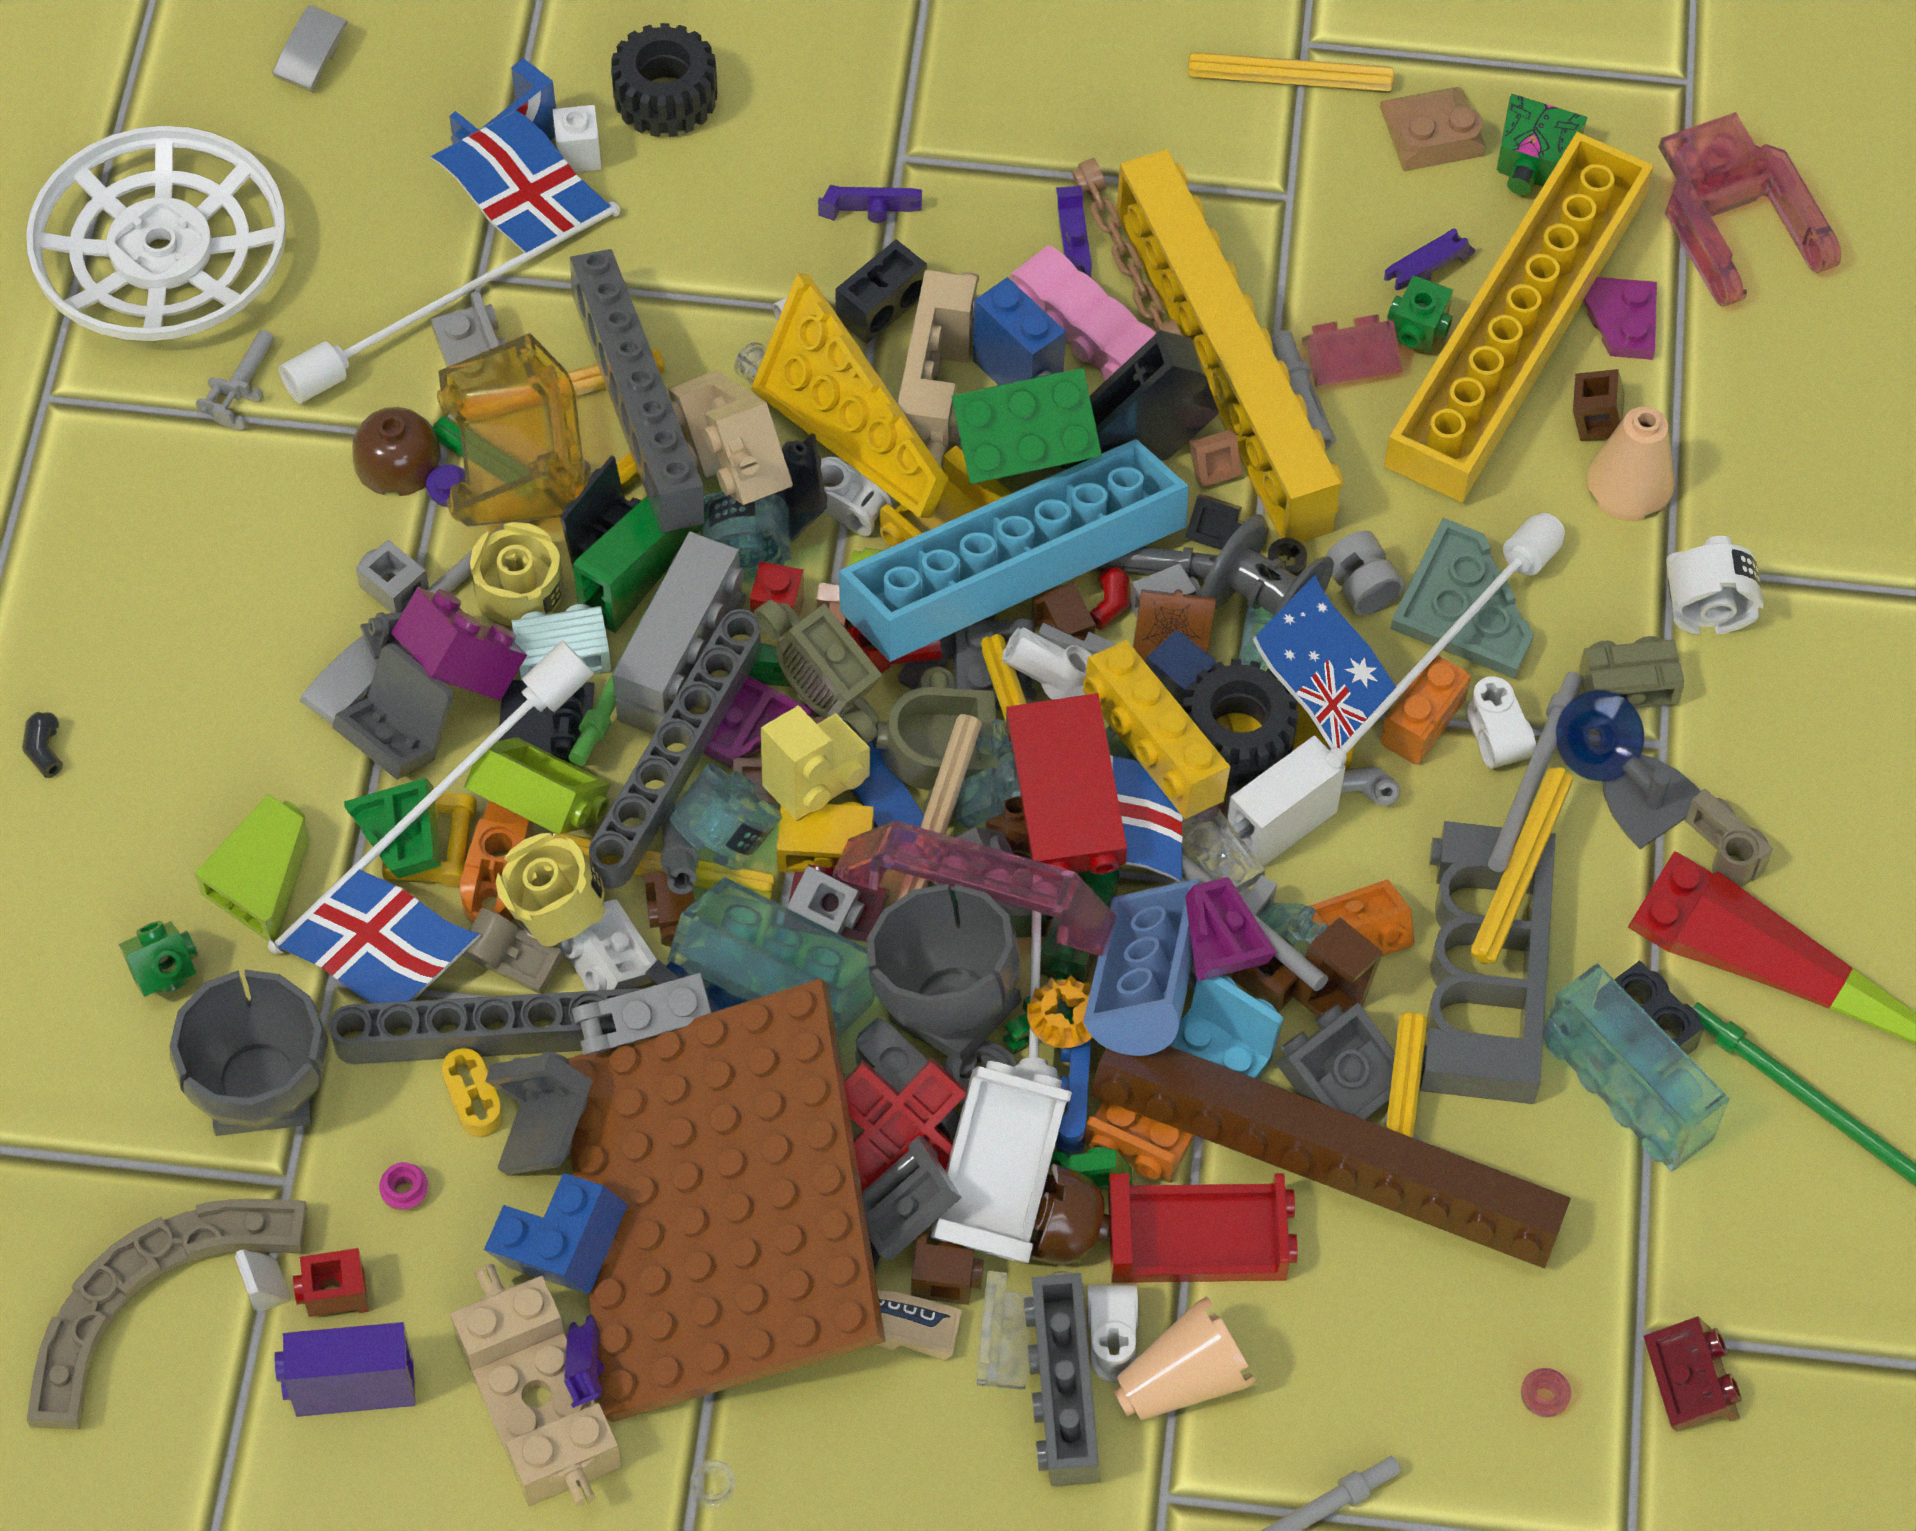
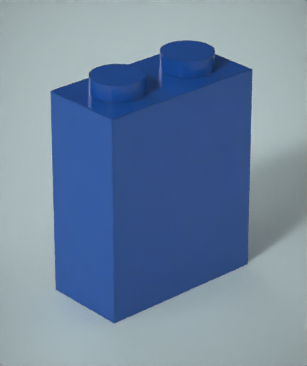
(1015, 335)

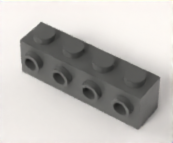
(1065, 1379)

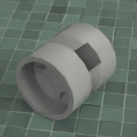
(1364, 573)

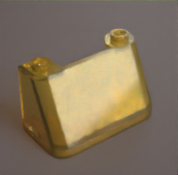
(515, 434)

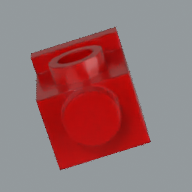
(331, 1269)

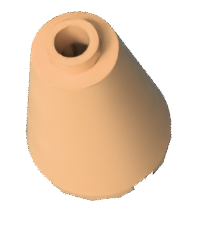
(1634, 467)
(1184, 1366)

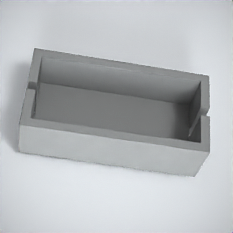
(675, 629)

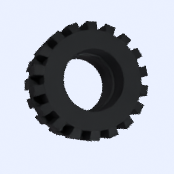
(657, 55)
(1248, 692)

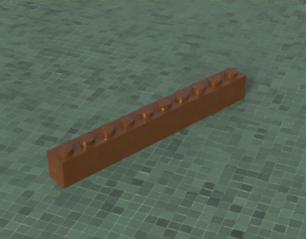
(1336, 1150)

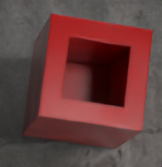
(778, 584)

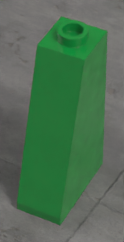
(626, 564)

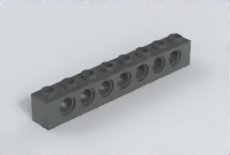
(637, 391)

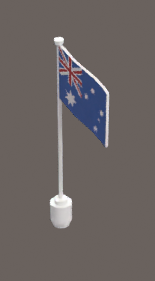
(1338, 672)

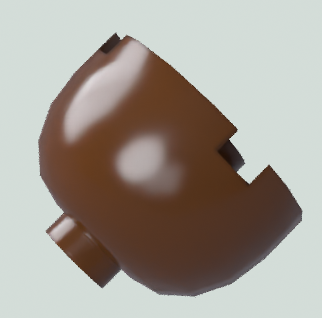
(395, 451)
(1069, 1218)

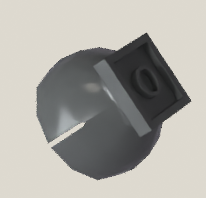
(942, 976)
(249, 1059)

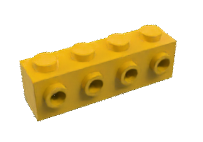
(1157, 729)

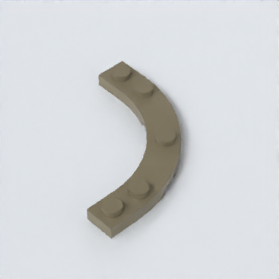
(130, 1266)

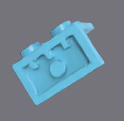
(1229, 1027)

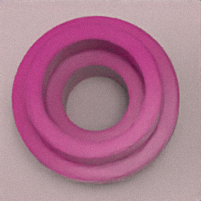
(399, 1174)

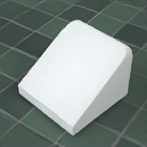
(262, 1280)

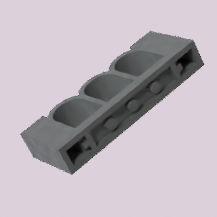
(1475, 1062)

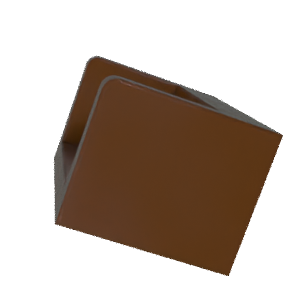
(1349, 964)

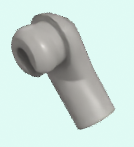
(1372, 783)

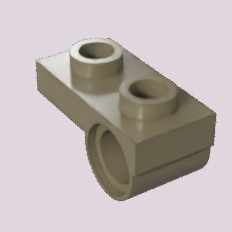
(1730, 836)
(512, 952)

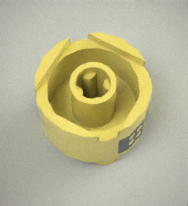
(516, 572)
(551, 888)

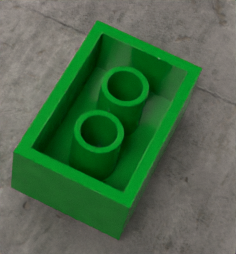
(1026, 425)

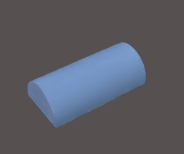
(1142, 972)

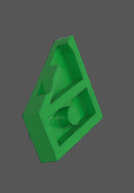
(381, 811)

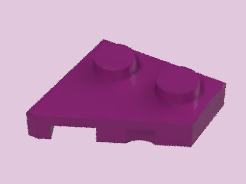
(1624, 315)
(741, 727)
(1224, 931)

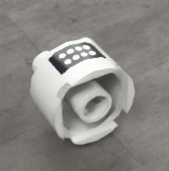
(1714, 586)

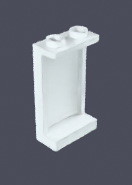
(1001, 1161)

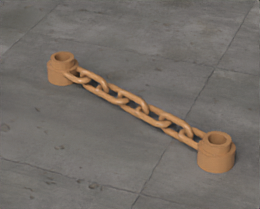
(1092, 181)

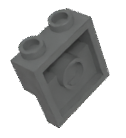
(1341, 1063)

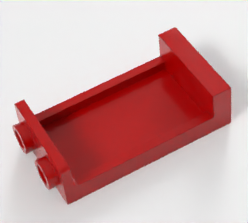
(1067, 784)
(1200, 1231)

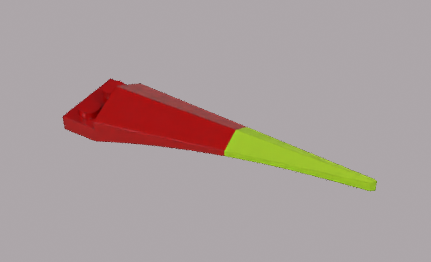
(1729, 929)

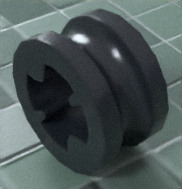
(1291, 548)

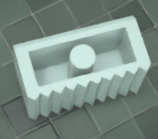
(578, 627)

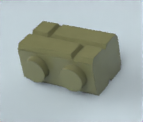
(1641, 672)

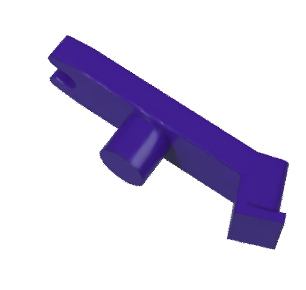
(871, 199)
(1073, 227)
(1429, 259)
(582, 1362)

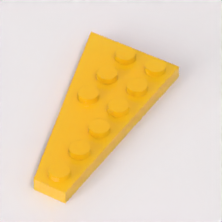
(831, 390)

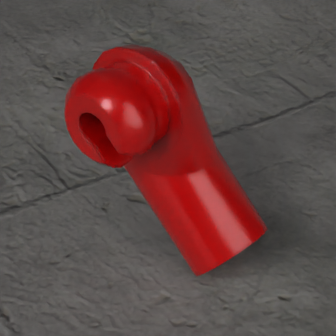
(1116, 596)

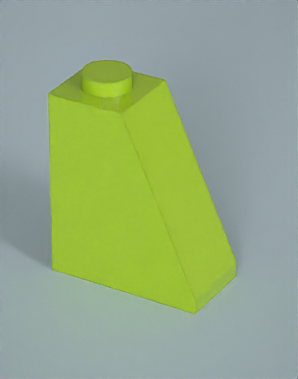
(257, 867)

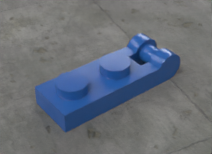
(1073, 1123)

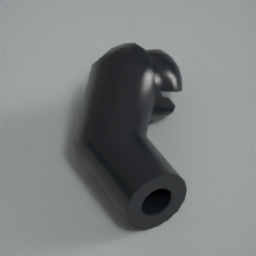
(35, 743)

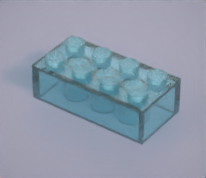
(765, 948)
(1634, 1068)

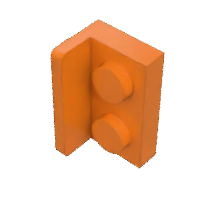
(1374, 912)
(1144, 1143)

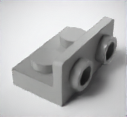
(466, 331)

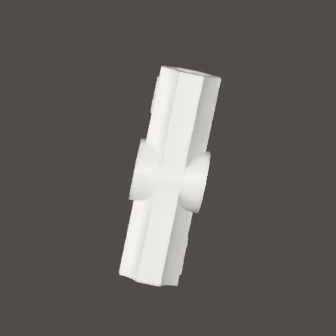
(1056, 668)

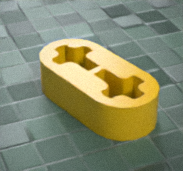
(462, 1096)

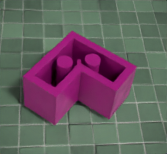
(457, 645)

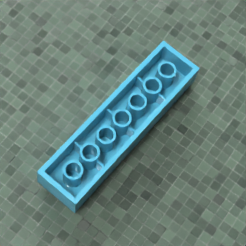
(1012, 549)

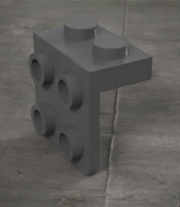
(400, 717)
(550, 1102)

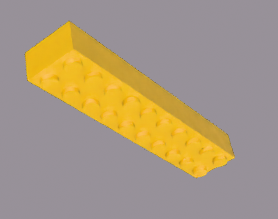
(1518, 317)
(1246, 380)

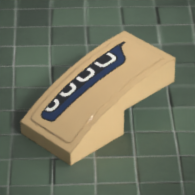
(918, 1324)

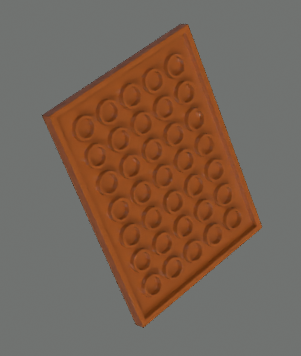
(740, 1201)

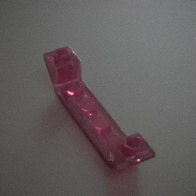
(1006, 877)

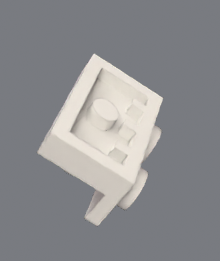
(610, 952)

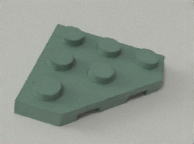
(1443, 588)

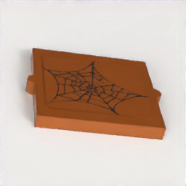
(1165, 613)

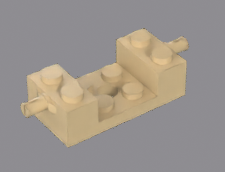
(940, 331)
(730, 436)
(517, 1344)

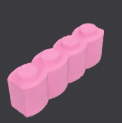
(1094, 323)

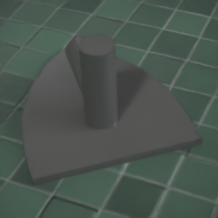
(1648, 799)

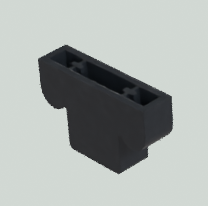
(1154, 398)

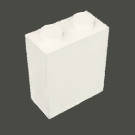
(1287, 801)

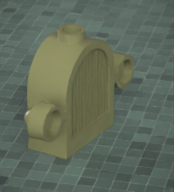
(823, 664)
(922, 725)

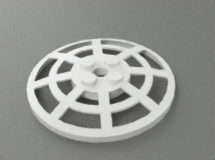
(152, 220)

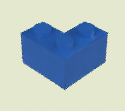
(567, 1242)

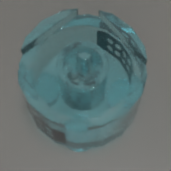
(756, 529)
(724, 816)

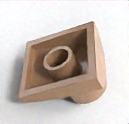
(1433, 128)

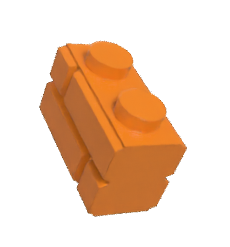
(1425, 710)

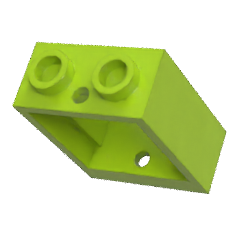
(539, 786)

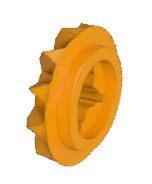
(1053, 1028)

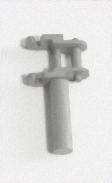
(238, 384)

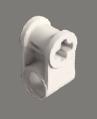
(854, 499)
(1499, 724)
(1112, 1326)

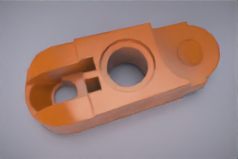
(495, 832)

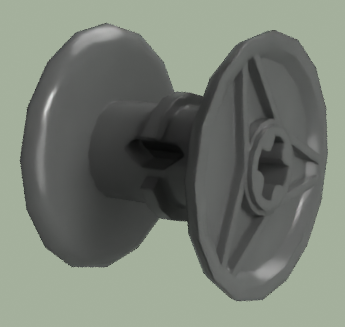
(1243, 571)

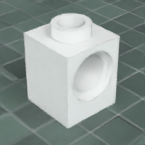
(578, 137)

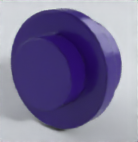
(441, 480)

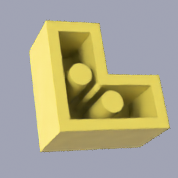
(811, 761)

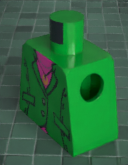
(1534, 141)

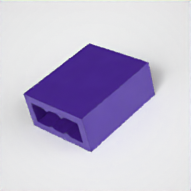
(346, 1369)

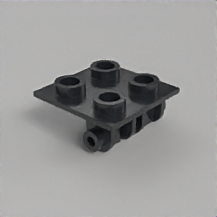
(807, 495)
(595, 509)
(547, 730)

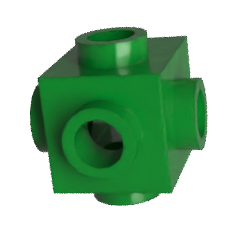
(1421, 314)
(159, 957)

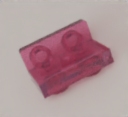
(1354, 351)

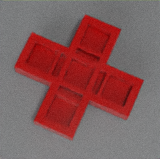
(896, 1118)

